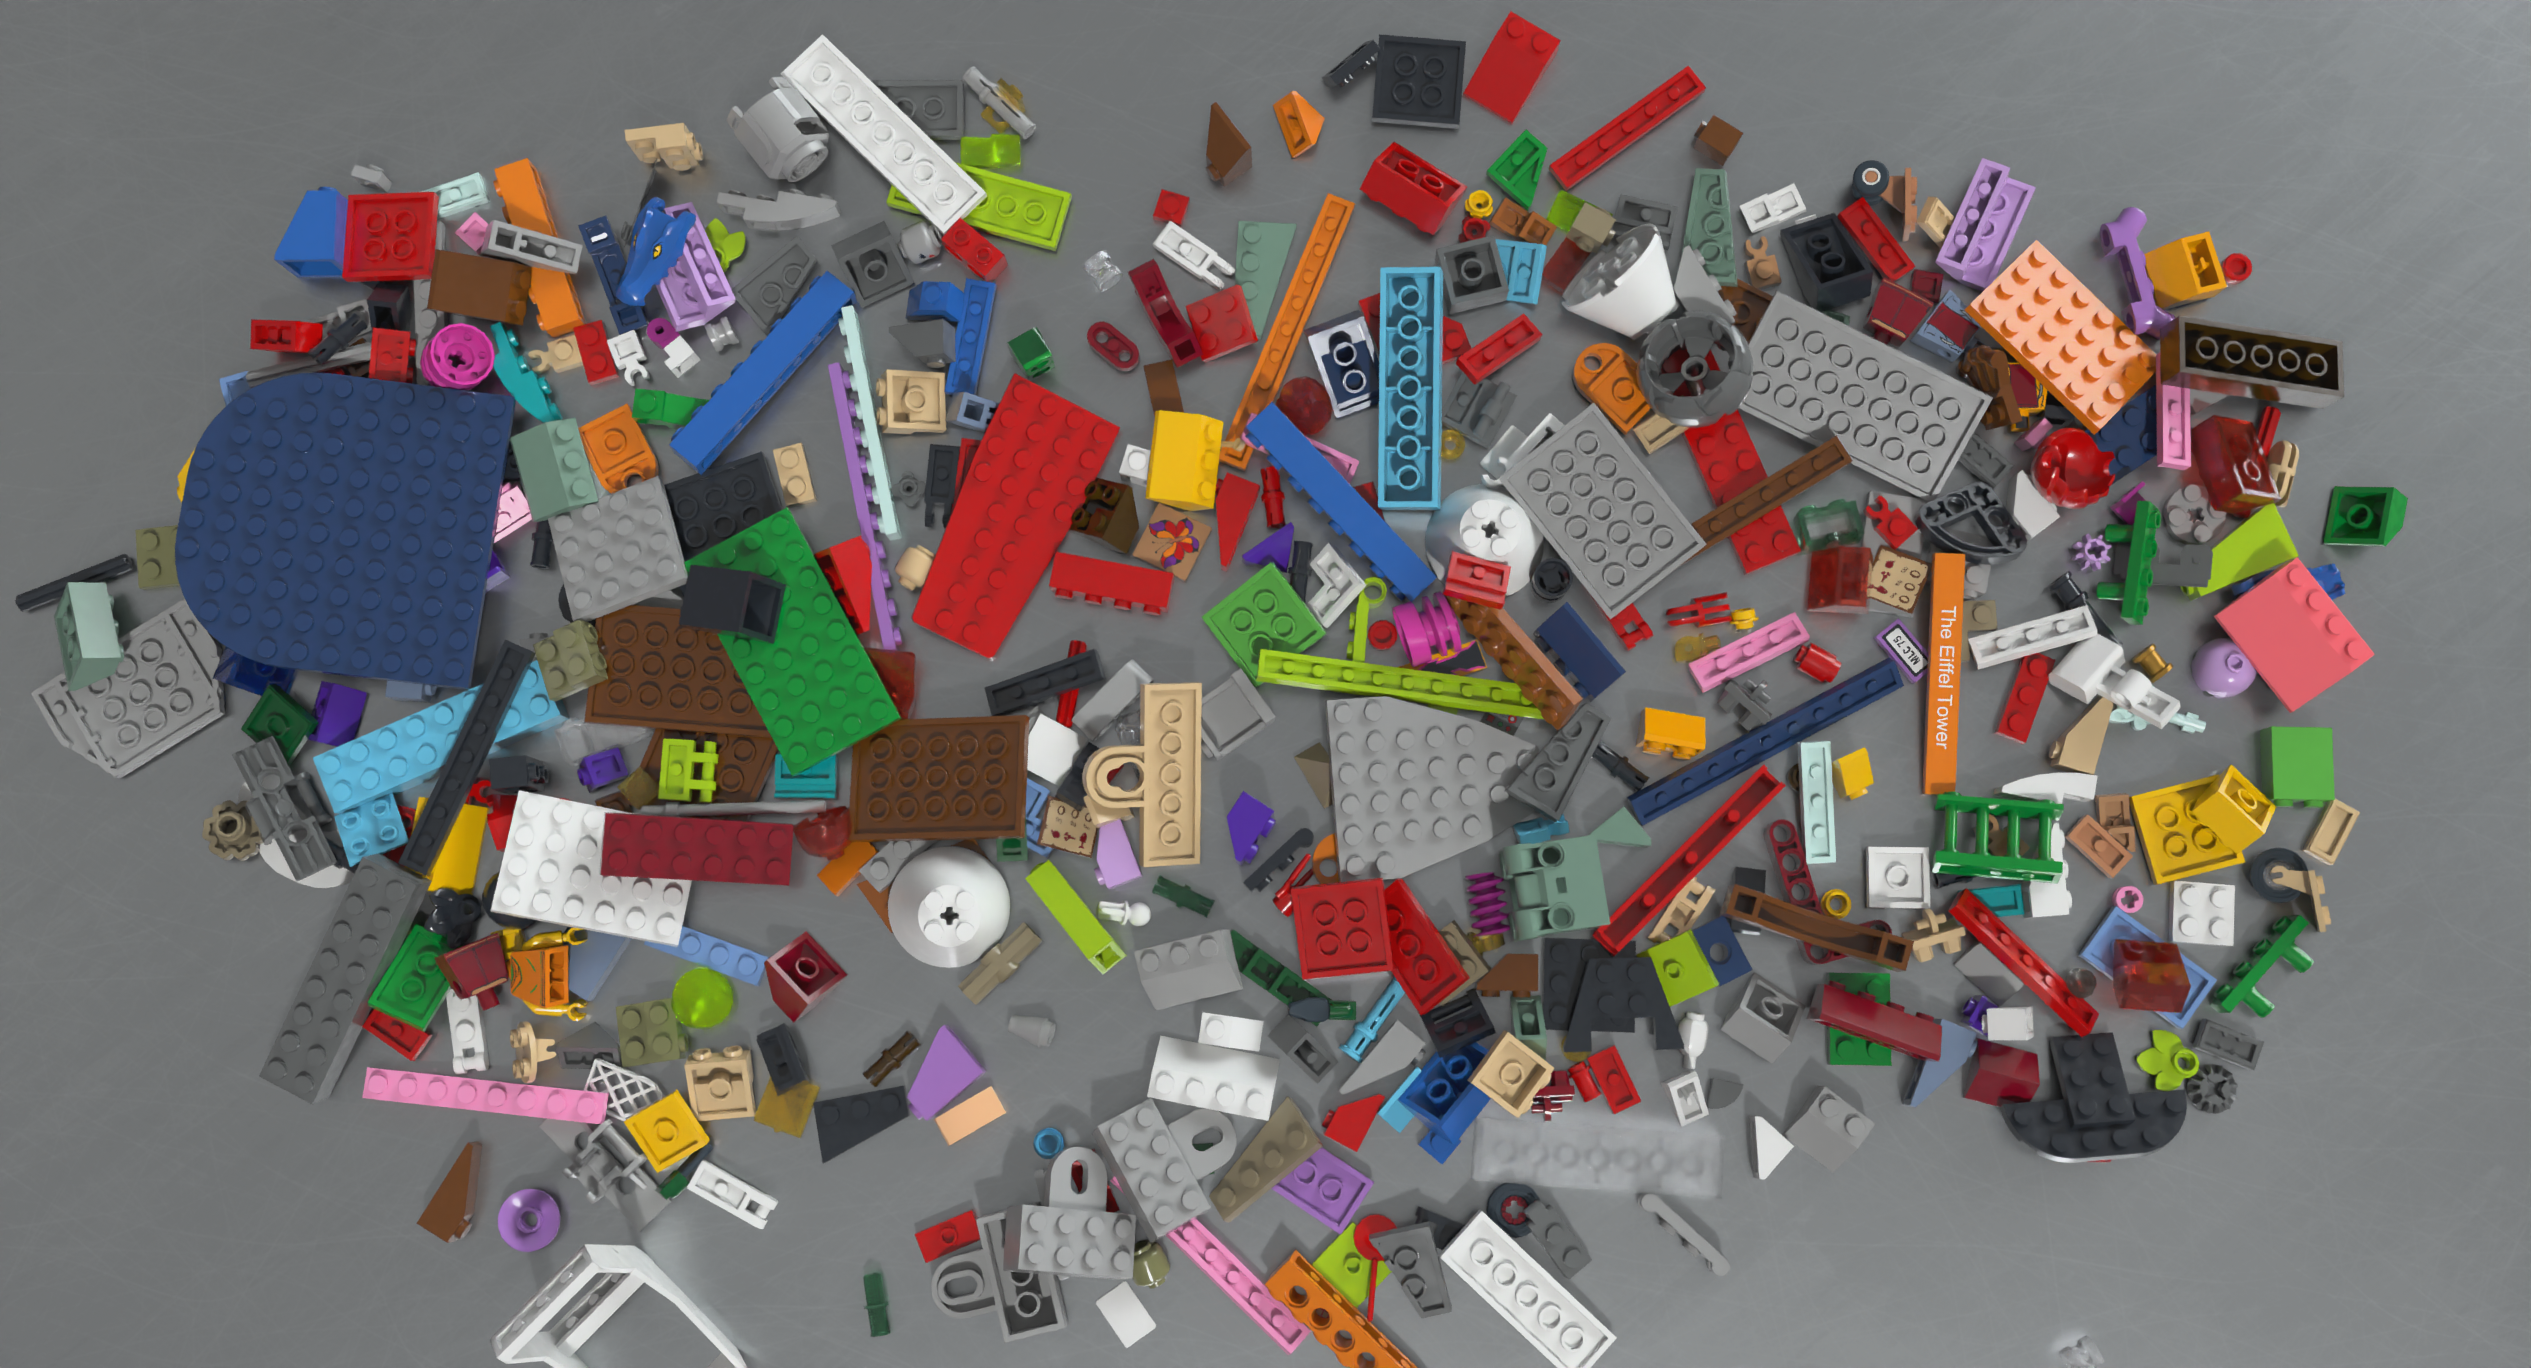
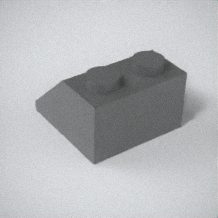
(872, 264)

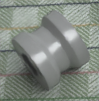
(721, 333)

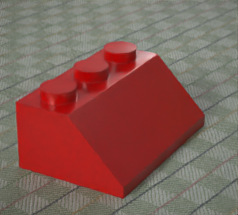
(1412, 188)

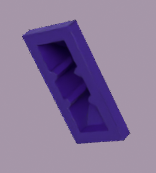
(1273, 549)

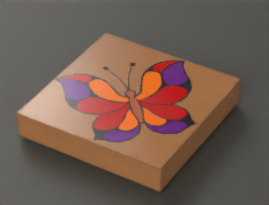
(1172, 542)

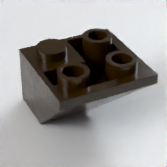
(1107, 515)

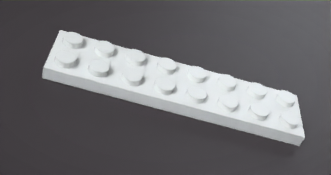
(883, 135)

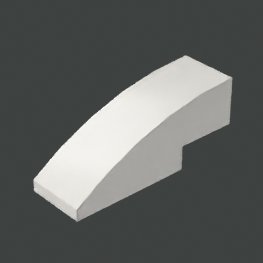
(2051, 787)

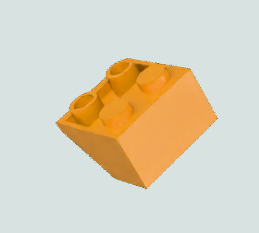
(2185, 271)
(1671, 733)

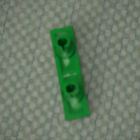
(2139, 574)
(2266, 953)

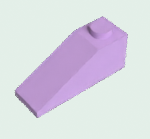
(1115, 857)

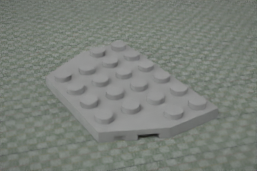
(149, 702)

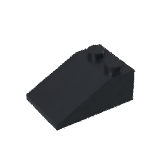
(1827, 263)

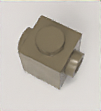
(1592, 228)

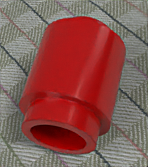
(1817, 662)

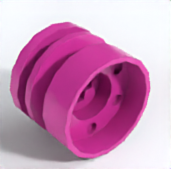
(468, 346)
(1427, 628)

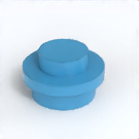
(1048, 1143)

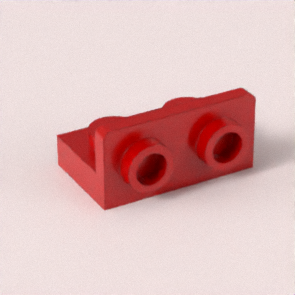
(390, 355)

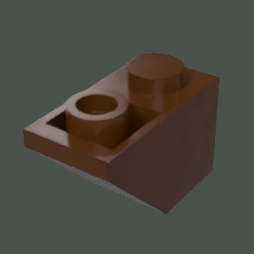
(1511, 973)

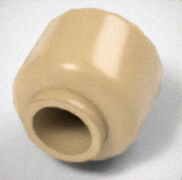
(914, 567)

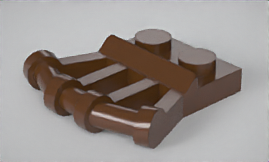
(1990, 374)

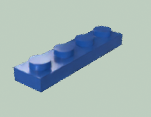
(971, 337)

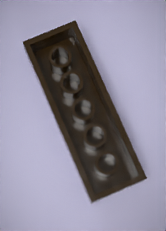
(2251, 362)

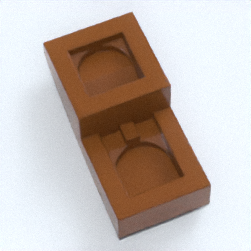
(1521, 224)

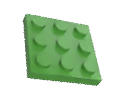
(1263, 616)

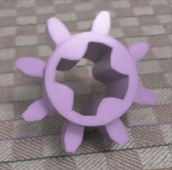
(2092, 560)

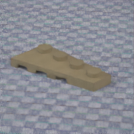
(1268, 1159)

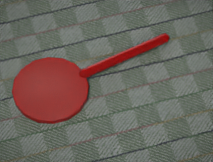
(1371, 1225)

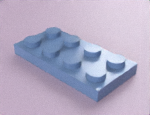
(2119, 925)

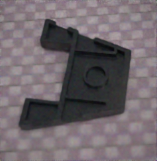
(1621, 991)

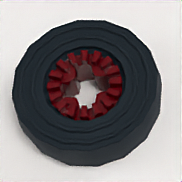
(1501, 1198)

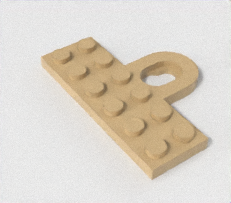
(1168, 774)

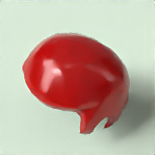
(2071, 469)

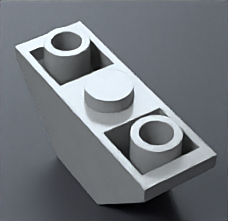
(1697, 290)

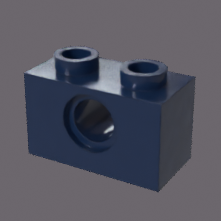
(1734, 960)

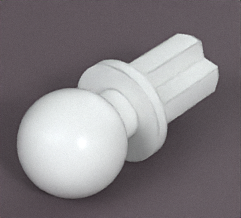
(1137, 914)

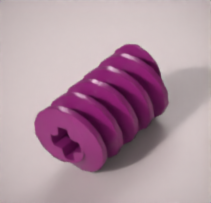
(1487, 903)

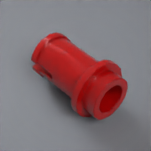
(1583, 1080)

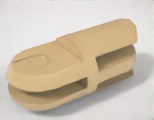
(2282, 464)

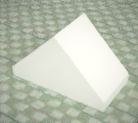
(1686, 1097)
(1767, 1147)

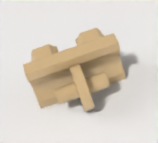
(1934, 930)

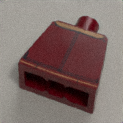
(1894, 312)
(476, 970)

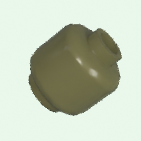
(1149, 1264)

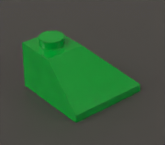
(2365, 516)

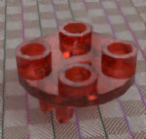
(1296, 396)

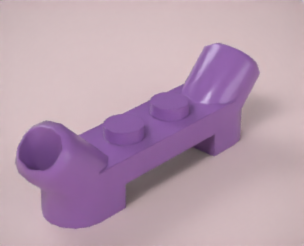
(2120, 239)

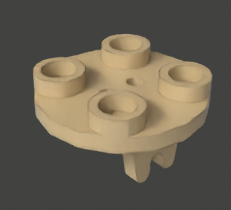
(528, 1051)

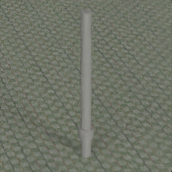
(749, 808)

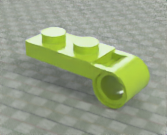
(1359, 619)

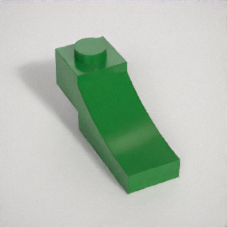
(664, 408)

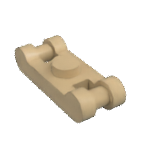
(1682, 912)

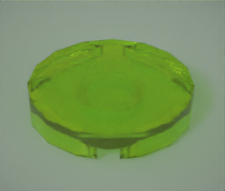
(702, 998)

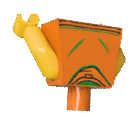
(541, 974)

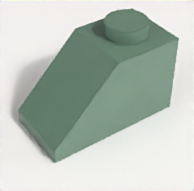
(1529, 1023)

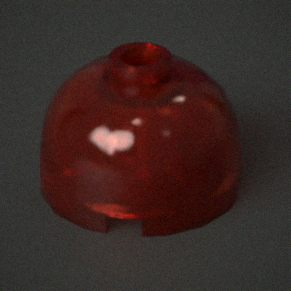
(825, 834)

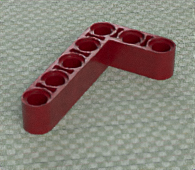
(1801, 876)

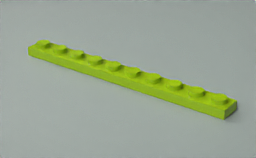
(1394, 682)

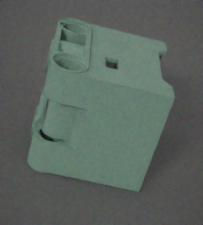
(1554, 887)

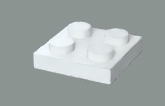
(1898, 877)
(2201, 913)

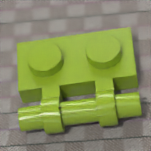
(678, 770)

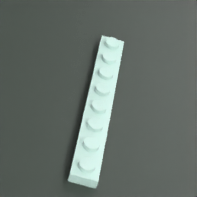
(867, 411)

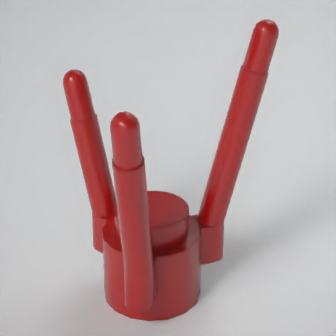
(1283, 896)

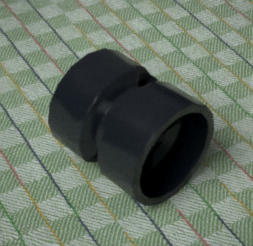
(1551, 580)

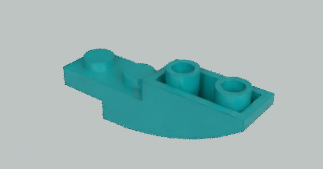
(525, 385)

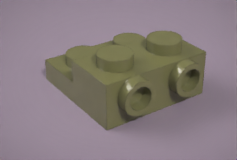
(570, 660)
(650, 1033)

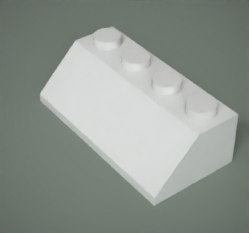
(1213, 1078)

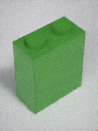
(2297, 765)

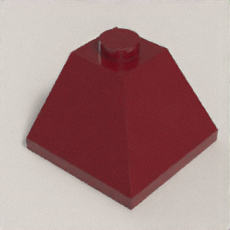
(801, 976)

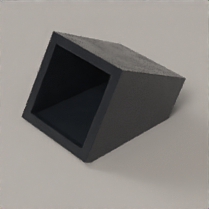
(732, 603)

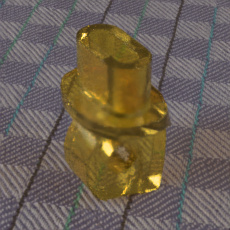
(1700, 647)
(1486, 943)

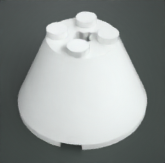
(1626, 286)
(1479, 512)
(949, 879)

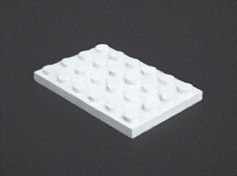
(555, 876)

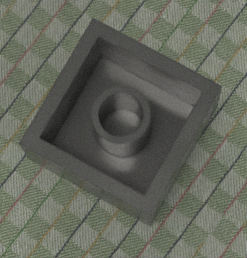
(1472, 274)

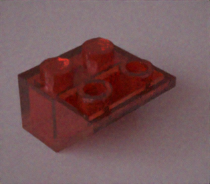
(1840, 580)
(2149, 976)

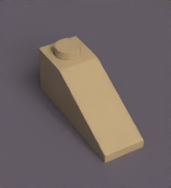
(2082, 741)

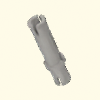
(990, 94)

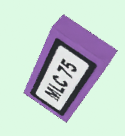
(1904, 650)

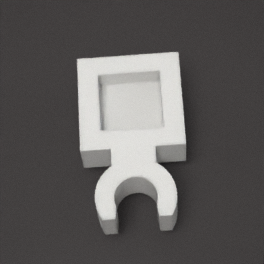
(627, 354)

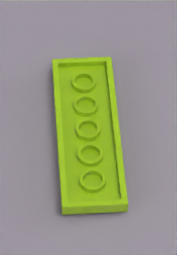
(1011, 208)

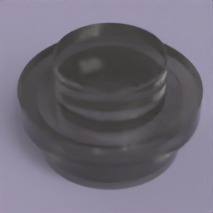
(2081, 982)

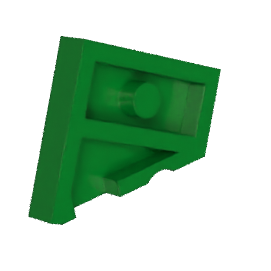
(1520, 168)

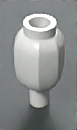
(1694, 1035)

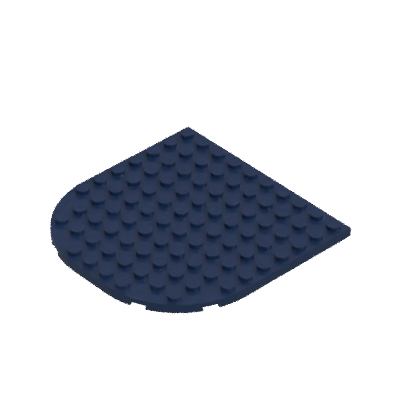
(346, 525)

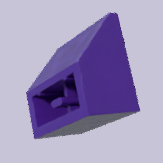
(1246, 824)

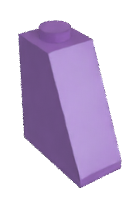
(943, 1075)

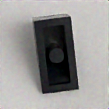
(390, 307)

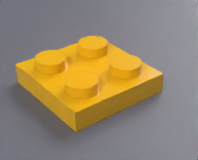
(667, 1131)

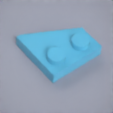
(1522, 268)

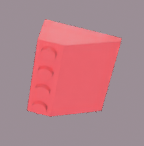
(2294, 634)

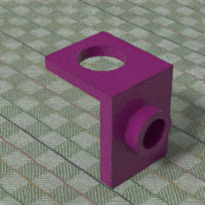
(2126, 506)

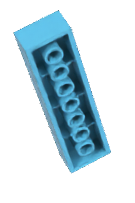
(1410, 388)
(421, 743)

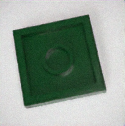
(283, 719)

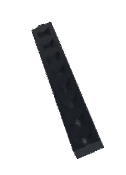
(467, 758)

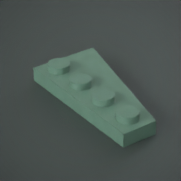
(1711, 225)
(1259, 265)

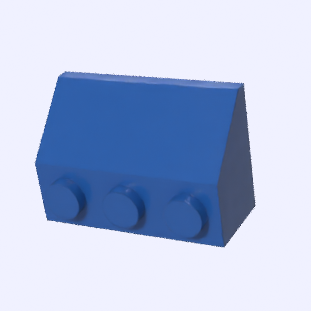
(1444, 1096)

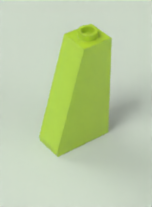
(2247, 550)
(1075, 916)

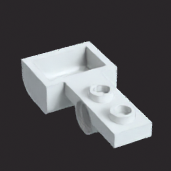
(2095, 669)

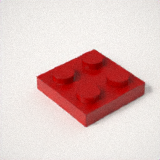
(1222, 323)

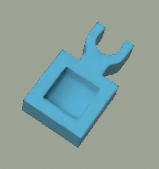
(1539, 830)

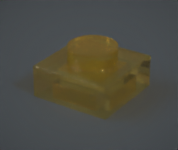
(639, 788)

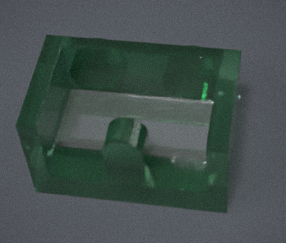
(1828, 526)

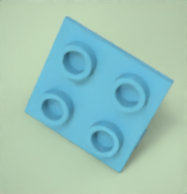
(371, 829)

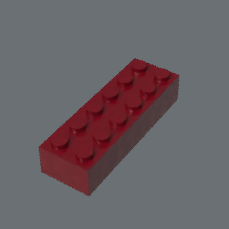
(696, 849)

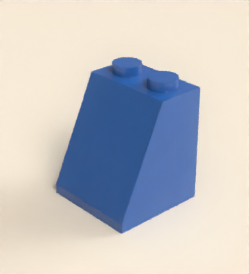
(316, 236)

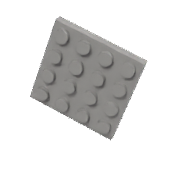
(618, 550)

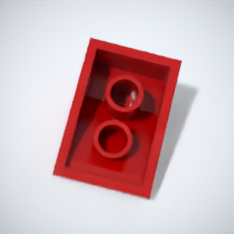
(1512, 67)
(850, 574)

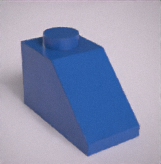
(935, 302)

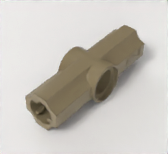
(1000, 963)

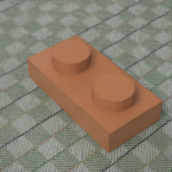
(2098, 846)

